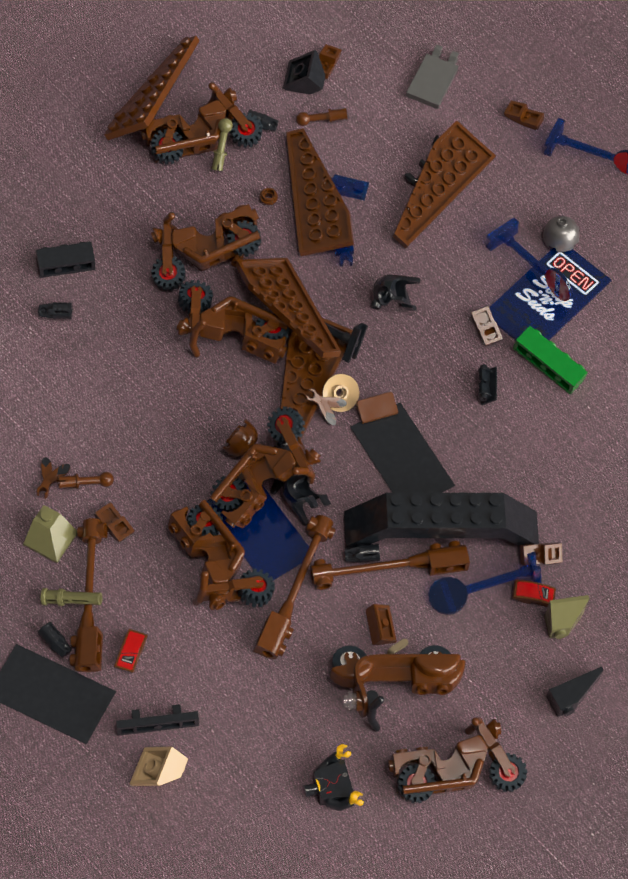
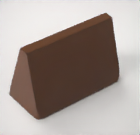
(376, 407)
(380, 624)

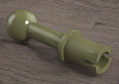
(225, 125)

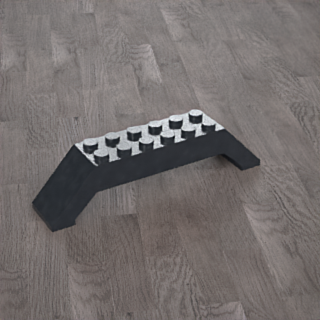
(440, 517)

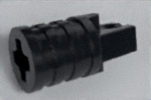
(267, 122)
(56, 310)
(362, 553)
(54, 639)

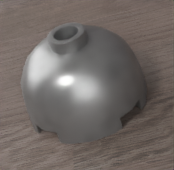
(561, 233)

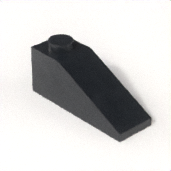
(570, 694)

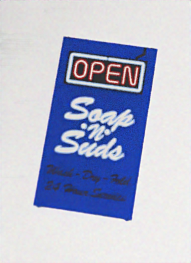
(534, 304)

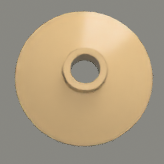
(348, 387)

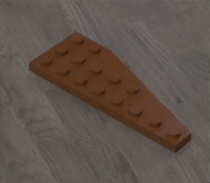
(149, 97)
(449, 168)
(320, 211)
(285, 295)
(308, 371)

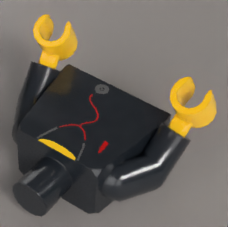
(333, 783)

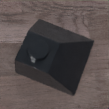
(305, 74)

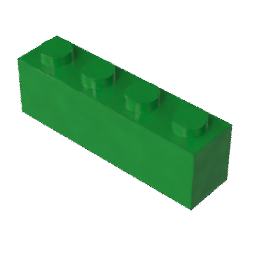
(550, 359)

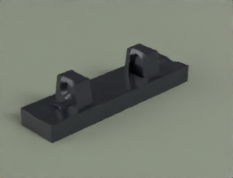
(157, 723)

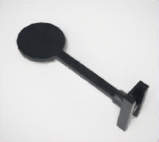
(352, 340)

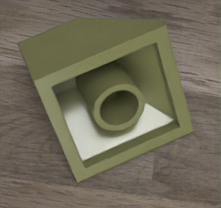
(50, 534)
(564, 615)

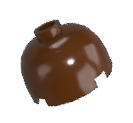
(241, 439)

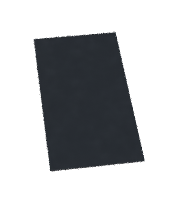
(402, 454)
(53, 694)

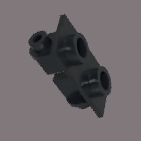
(488, 384)

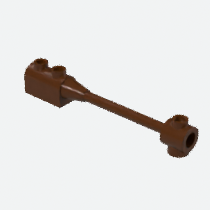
(436, 559)
(278, 624)
(89, 637)

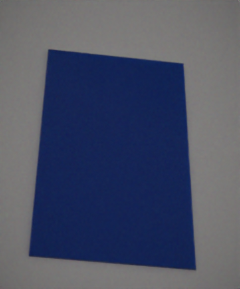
(269, 539)

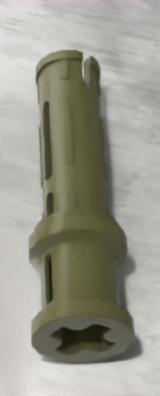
(64, 597)

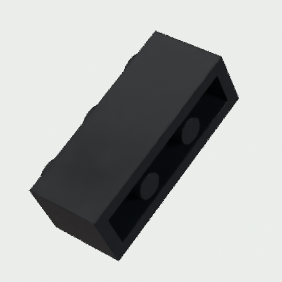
(65, 259)

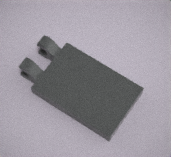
(433, 78)

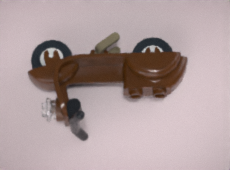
(430, 673)

